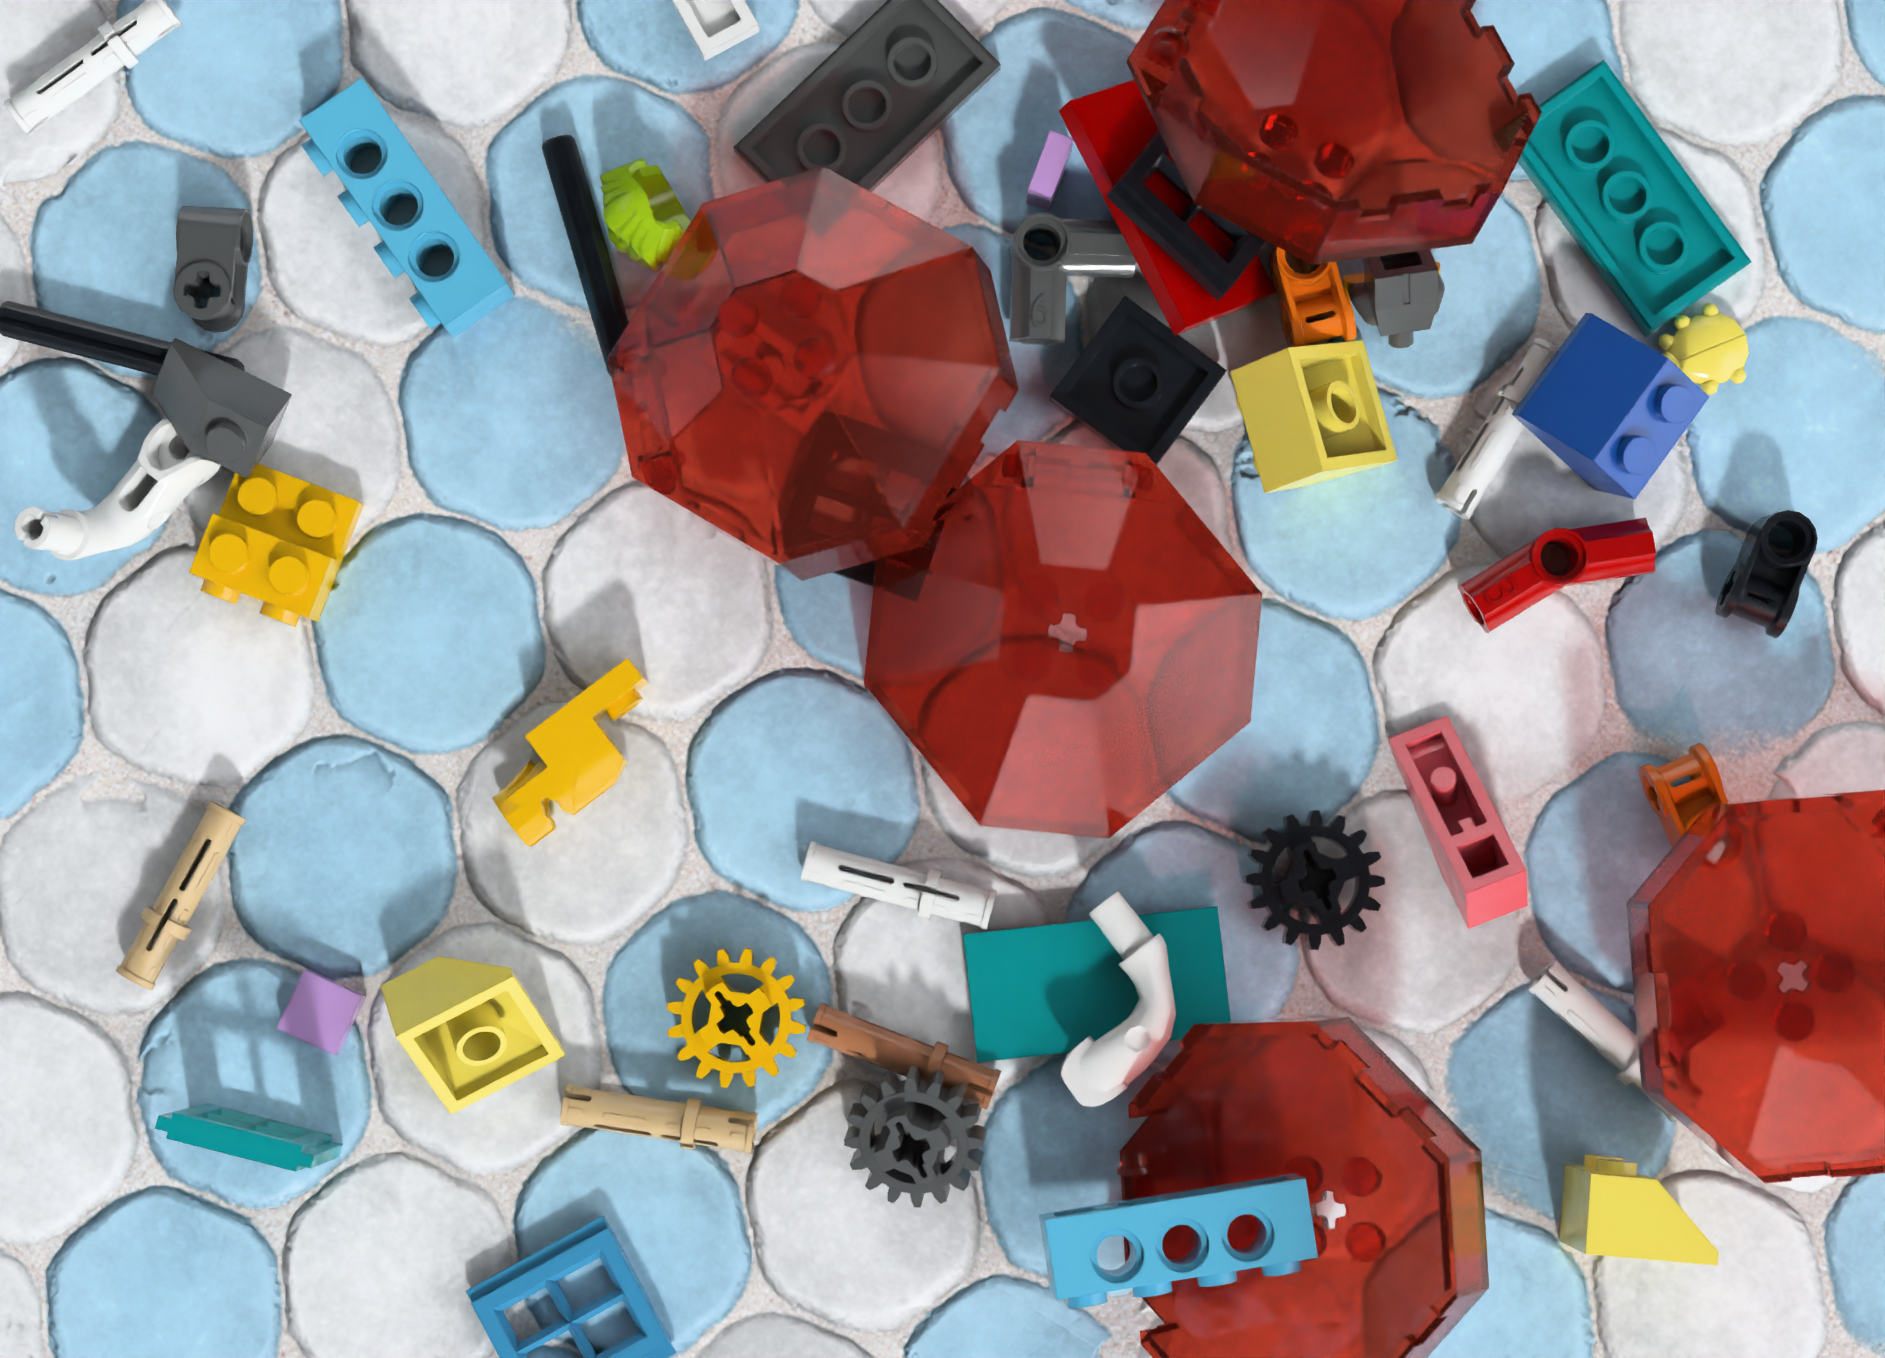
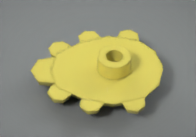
(1707, 348)

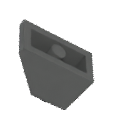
(219, 407)

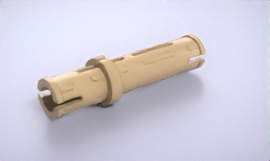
(142, 961)
(662, 1119)

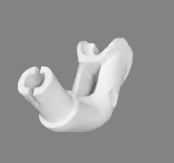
(133, 508)
(1105, 1067)

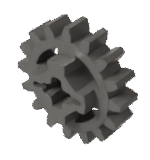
(925, 1112)

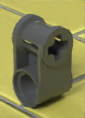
(212, 254)

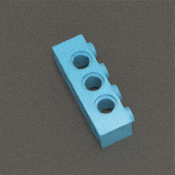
(359, 122)
(1075, 1234)

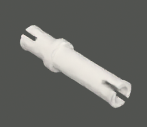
(92, 63)
(1495, 437)
(972, 906)
(1592, 1023)

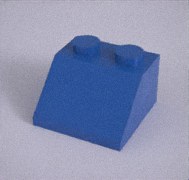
(1610, 407)

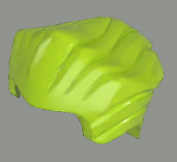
(642, 213)

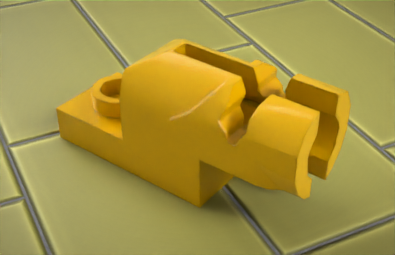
(575, 755)

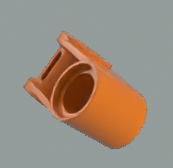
(1309, 298)
(1682, 804)

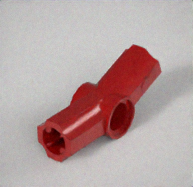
(1592, 555)

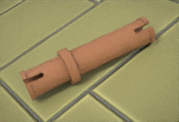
(899, 1052)

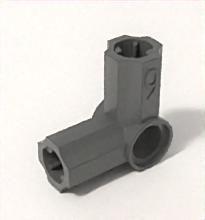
(1039, 287)

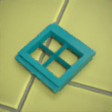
(249, 1137)

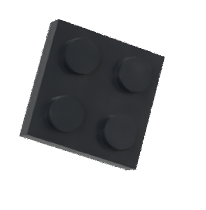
(1137, 383)

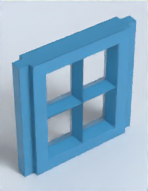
(552, 1264)

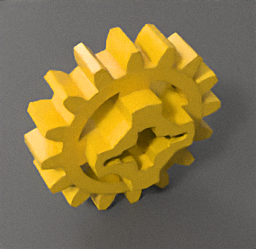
(711, 983)

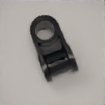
(1767, 576)

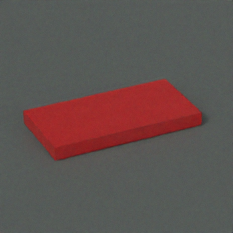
(1109, 134)

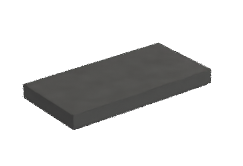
(873, 97)

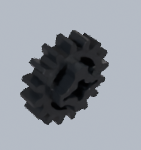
(1327, 908)

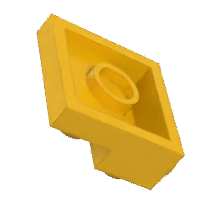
(276, 544)

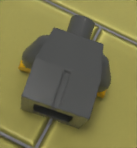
(1397, 294)

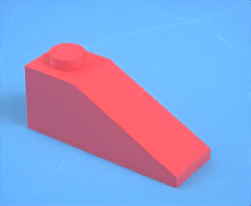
(1460, 823)

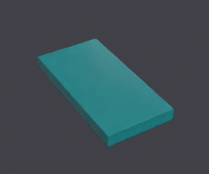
(1628, 200)
(1063, 982)

